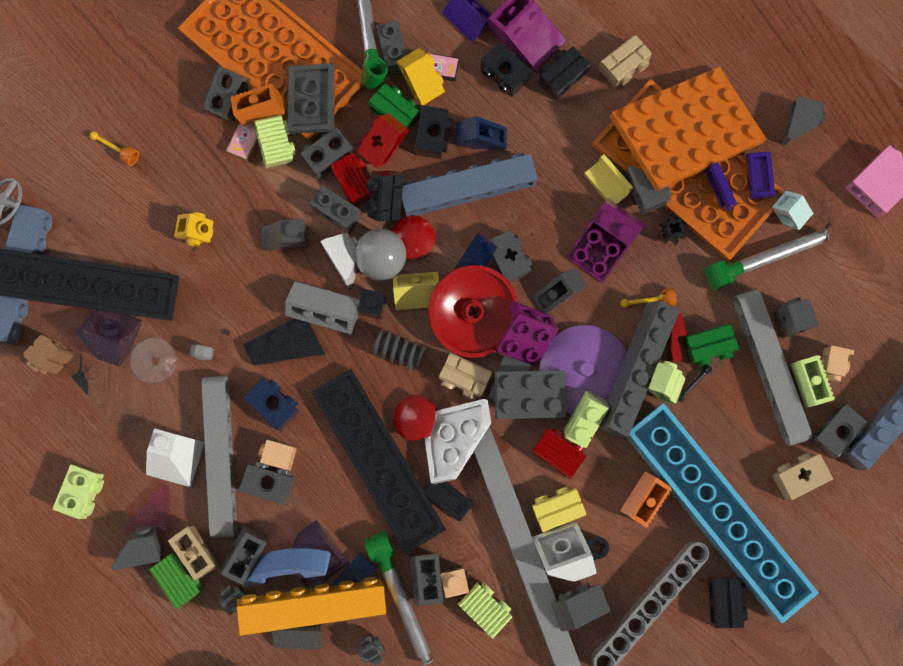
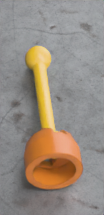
(127, 154)
(667, 295)

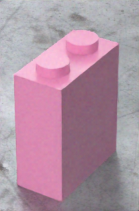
(880, 182)

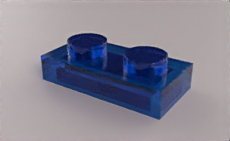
(478, 252)

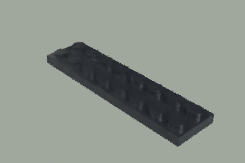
(87, 285)
(378, 461)

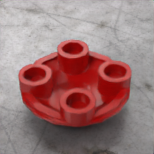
(416, 235)
(414, 418)

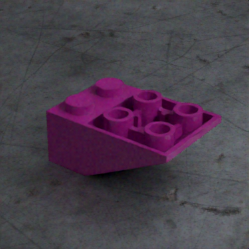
(526, 31)
(605, 240)

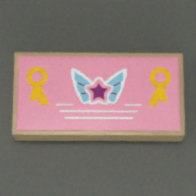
(243, 142)

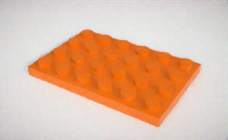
(687, 128)

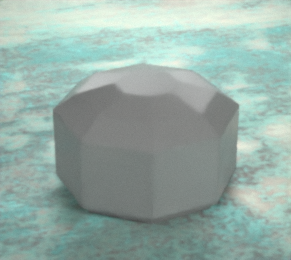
(201, 352)

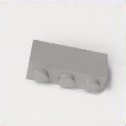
(322, 307)

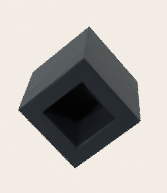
(372, 304)

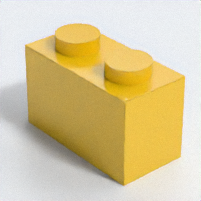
(421, 76)

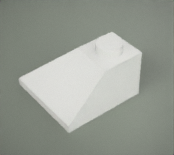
(342, 254)
(173, 457)
(565, 553)

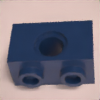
(259, 398)

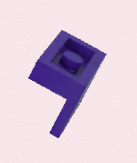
(467, 16)

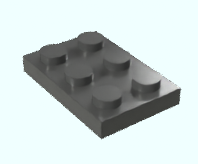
(311, 98)
(529, 394)

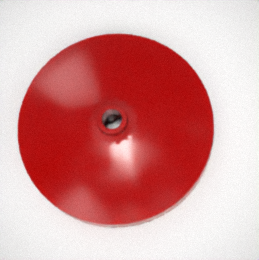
(449, 306)

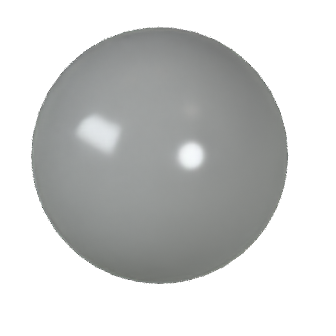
(380, 254)

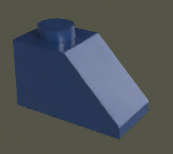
(481, 134)

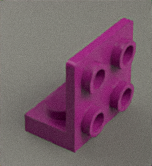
(527, 334)

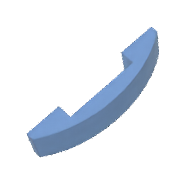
(289, 561)

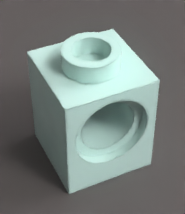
(792, 210)

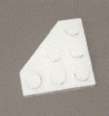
(454, 438)

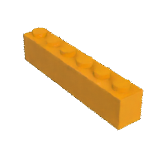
(310, 606)

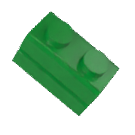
(390, 101)
(710, 344)

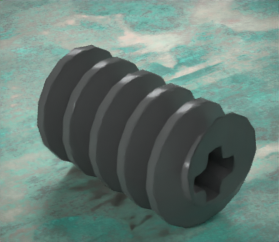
(398, 349)

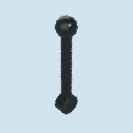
(705, 371)

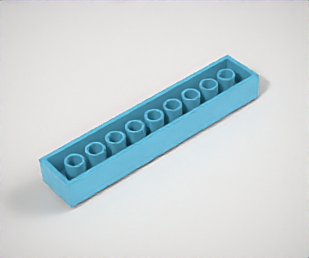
(721, 514)

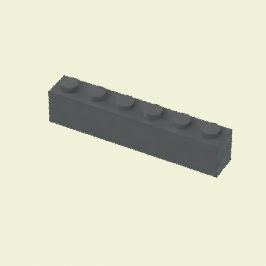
(638, 368)

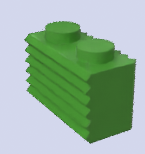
(176, 580)

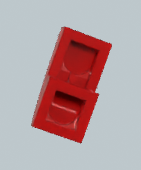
(673, 348)

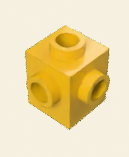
(194, 228)

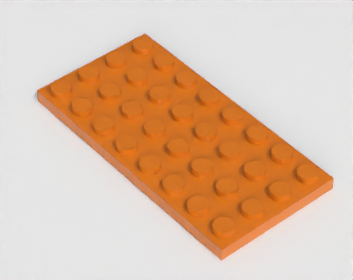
(263, 41)
(694, 197)

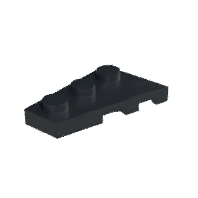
(287, 342)

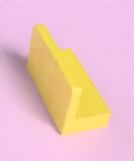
(608, 180)
(413, 290)

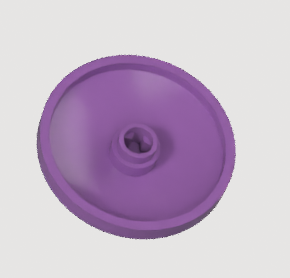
(589, 361)

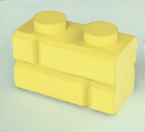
(558, 509)

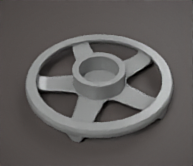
(7, 200)

